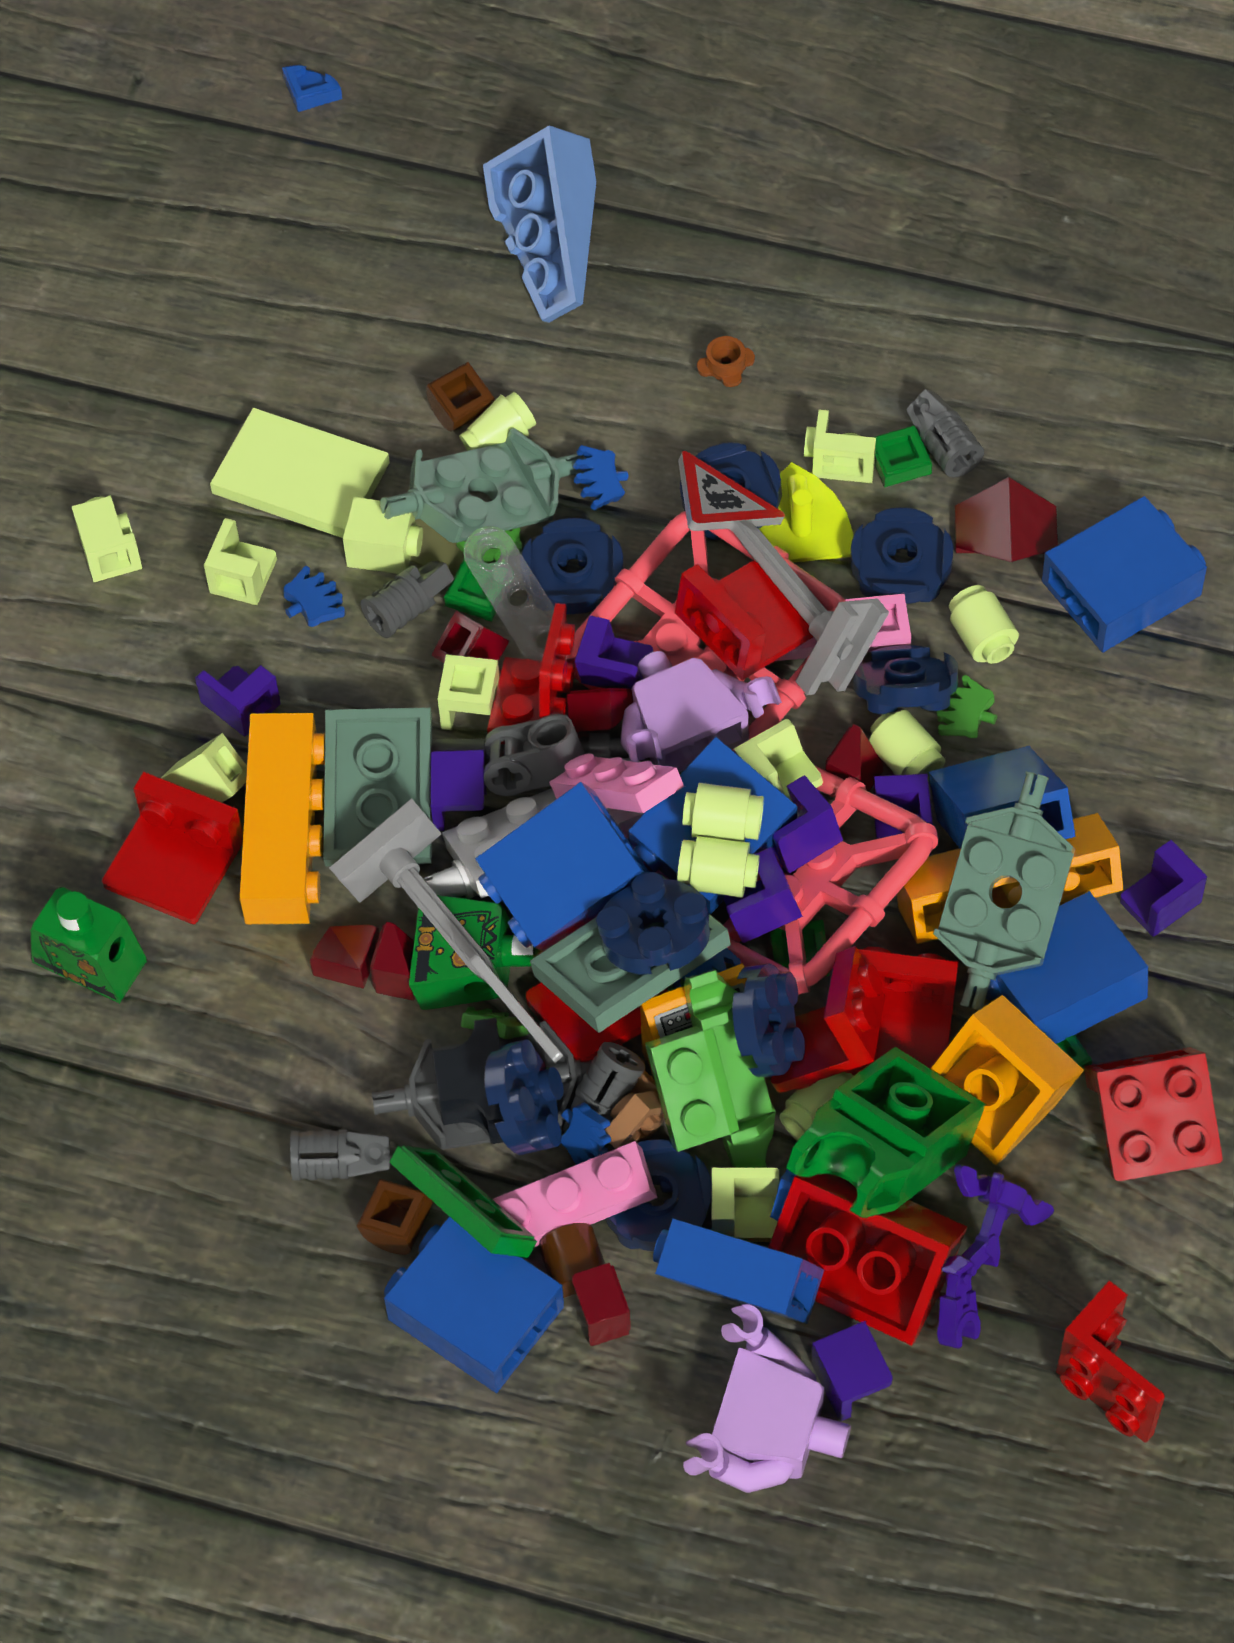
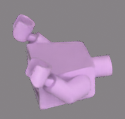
(686, 707)
(766, 1414)

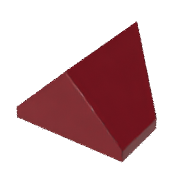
(1006, 523)

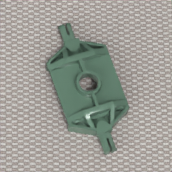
(513, 474)
(996, 847)

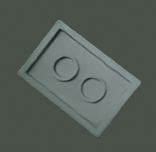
(372, 770)
(599, 990)

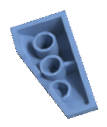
(546, 205)

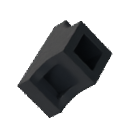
(462, 1080)

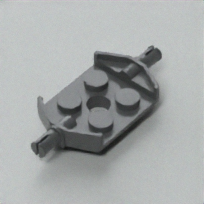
(422, 1094)

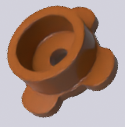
(726, 350)

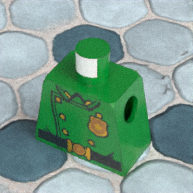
(79, 936)
(441, 976)

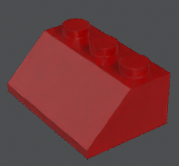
(873, 1266)

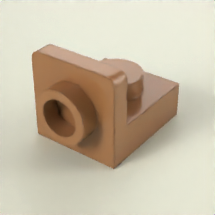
(636, 1114)

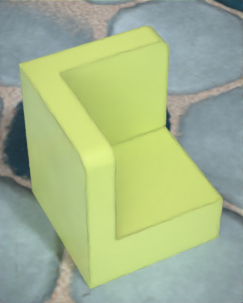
(236, 567)
(466, 687)
(779, 757)
(210, 770)
(744, 1202)

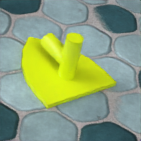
(813, 520)

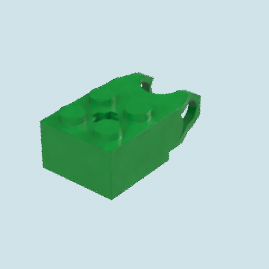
(889, 1132)

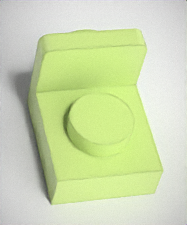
(839, 455)

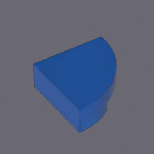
(310, 88)

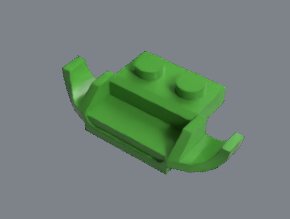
(708, 1083)

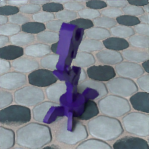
(959, 1305)

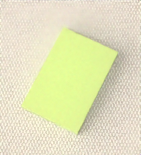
(298, 472)

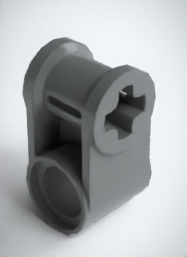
(532, 751)

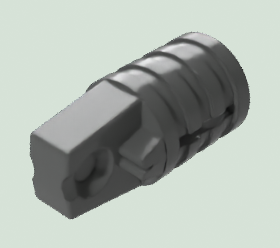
(945, 434)
(405, 597)
(592, 1089)
(357, 1154)

